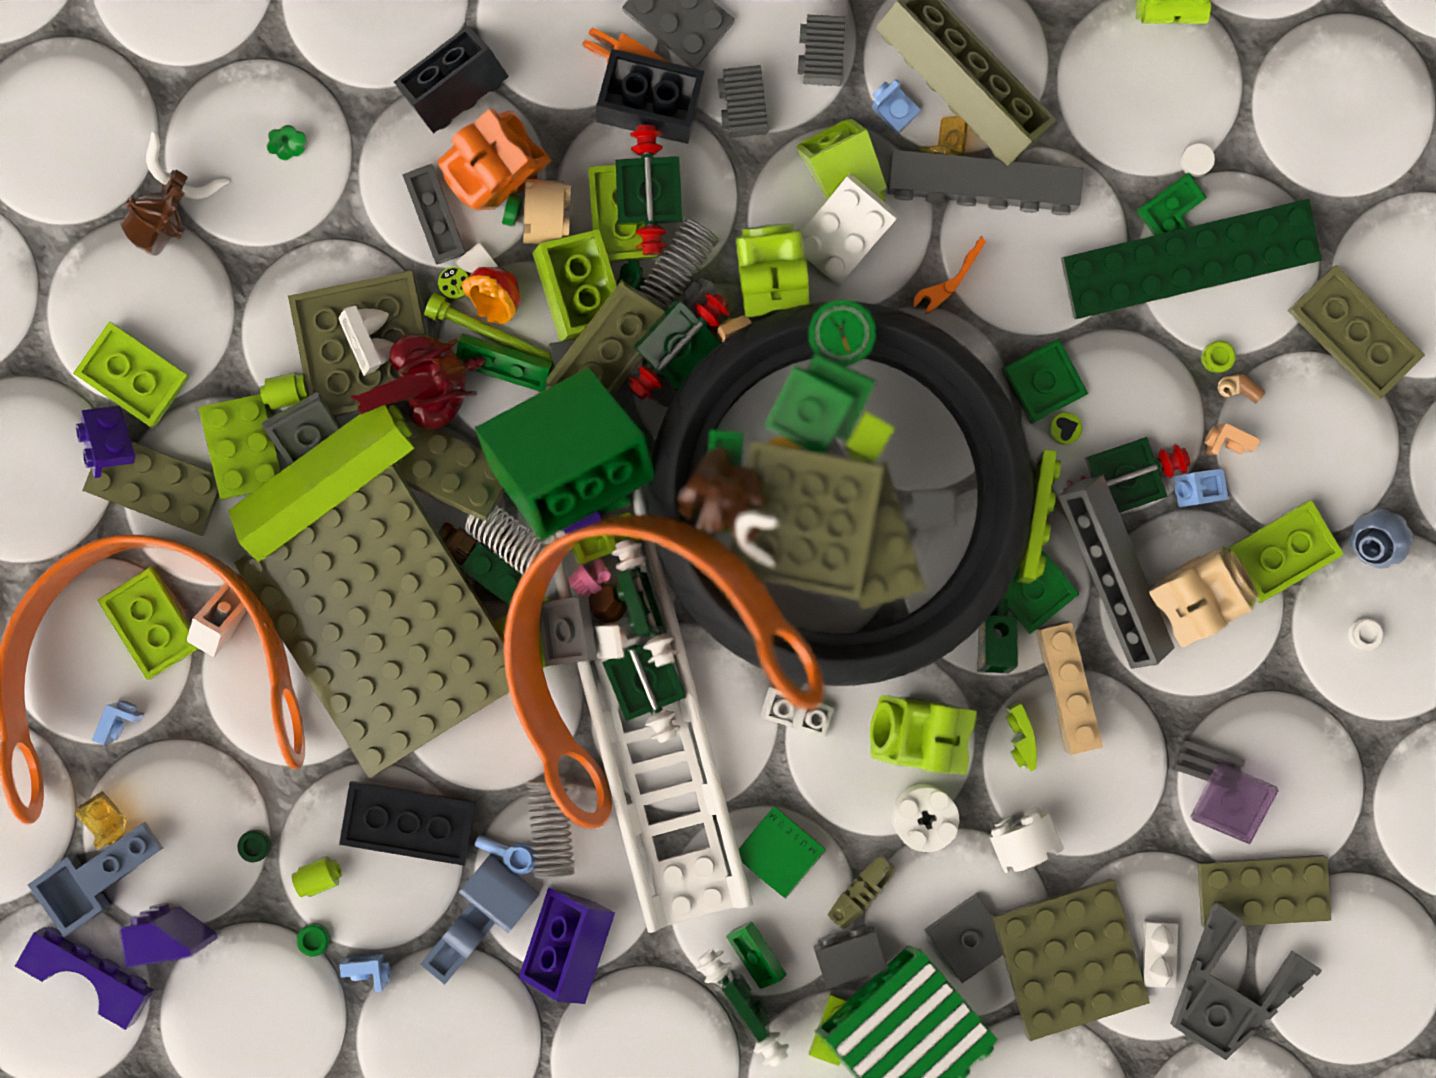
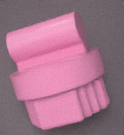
(589, 580)

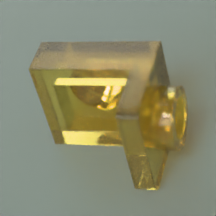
(102, 819)

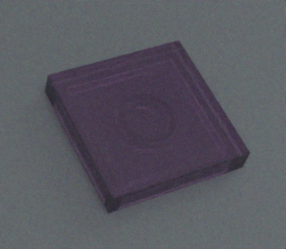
(1234, 803)

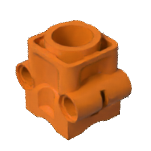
(491, 160)

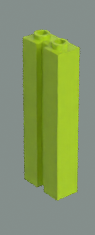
(320, 480)

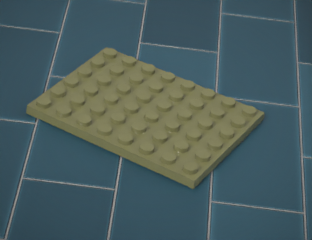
(382, 622)

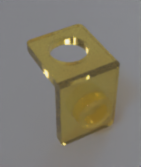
(951, 137)

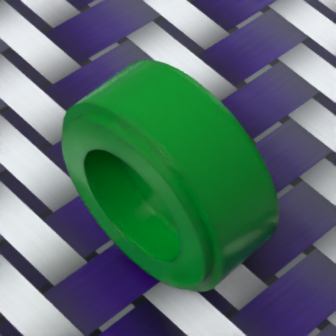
(511, 210)
(313, 939)

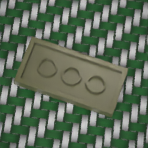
(1356, 332)
(610, 338)
(450, 471)
(159, 488)
(891, 560)
(1267, 889)

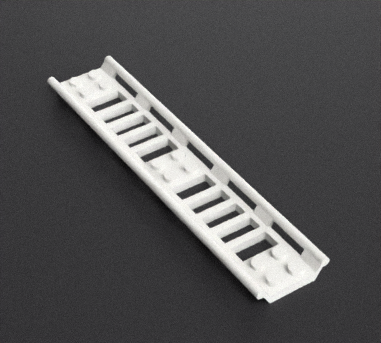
(692, 881)

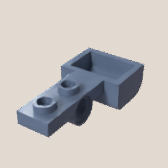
(74, 891)
(495, 898)

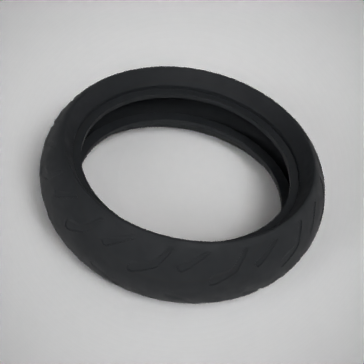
(1000, 469)

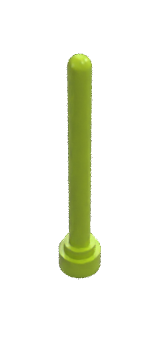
(440, 309)

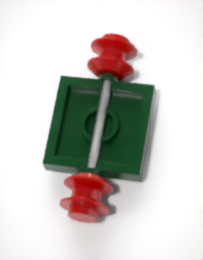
(648, 190)
(677, 344)
(1134, 472)

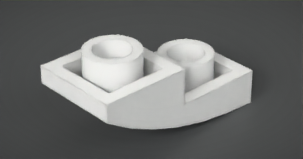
(609, 640)
(782, 711)

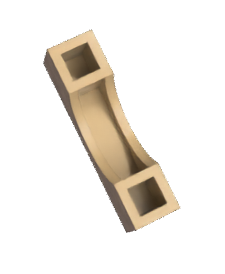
(1073, 699)

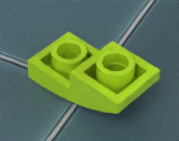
(1024, 745)

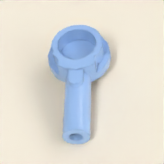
(517, 858)

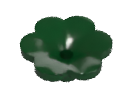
(632, 274)

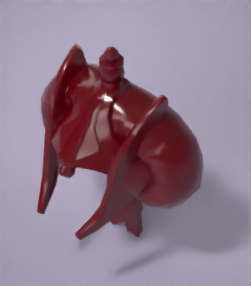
(432, 379)

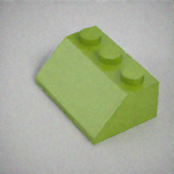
(574, 280)

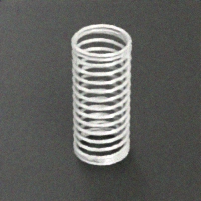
(485, 526)

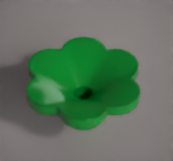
(286, 142)

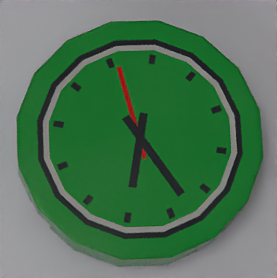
(842, 332)

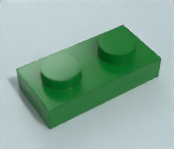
(756, 955)

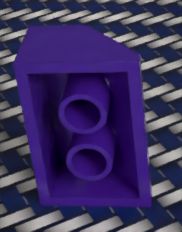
(163, 936)
(566, 946)

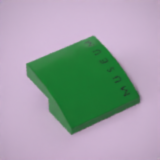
(780, 852)

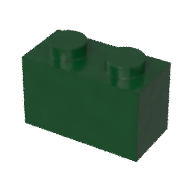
(492, 572)

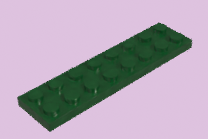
(1191, 259)

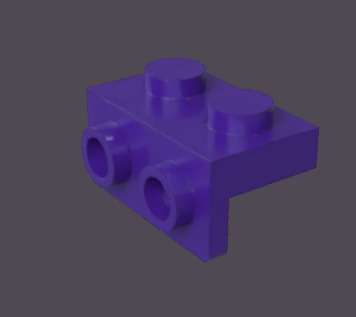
(104, 438)

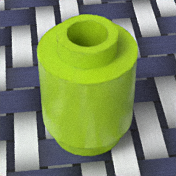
(283, 390)
(316, 877)

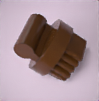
(457, 541)
(607, 604)

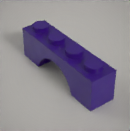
(119, 994)

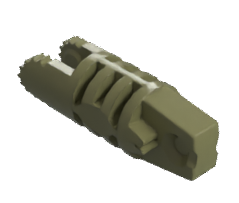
(862, 892)

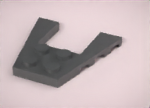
(1217, 1012)

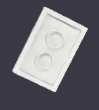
(846, 229)

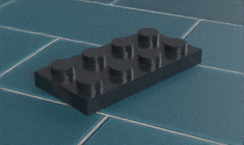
(407, 823)

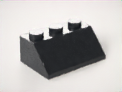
(451, 79)
(649, 93)

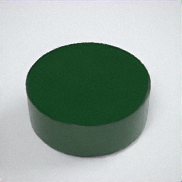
(254, 846)

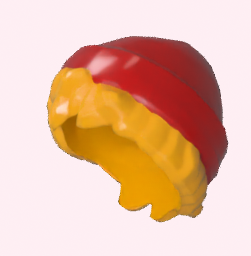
(493, 293)

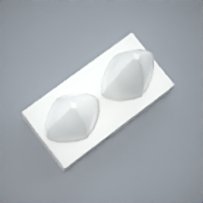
(357, 328)
(1159, 954)

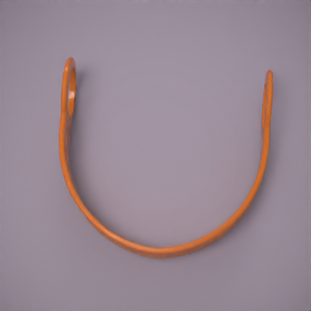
(28, 616)
(523, 657)

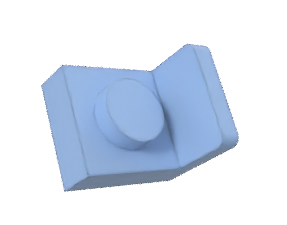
(894, 106)
(1201, 487)
(111, 724)
(362, 966)

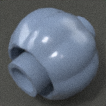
(1381, 538)

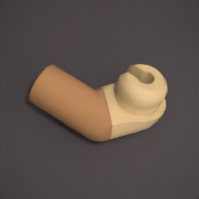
(1240, 384)

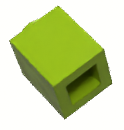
(868, 439)

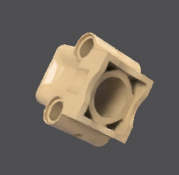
(1205, 595)

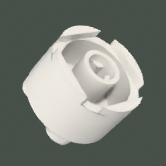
(941, 826)
(1025, 840)

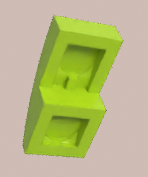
(599, 545)

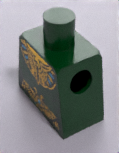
(995, 652)

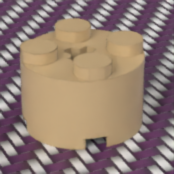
(544, 211)

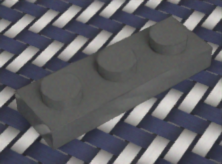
(434, 214)

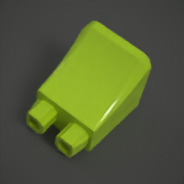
(842, 151)

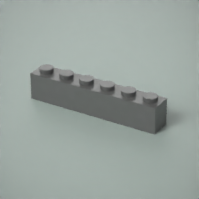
(984, 181)
(1116, 572)

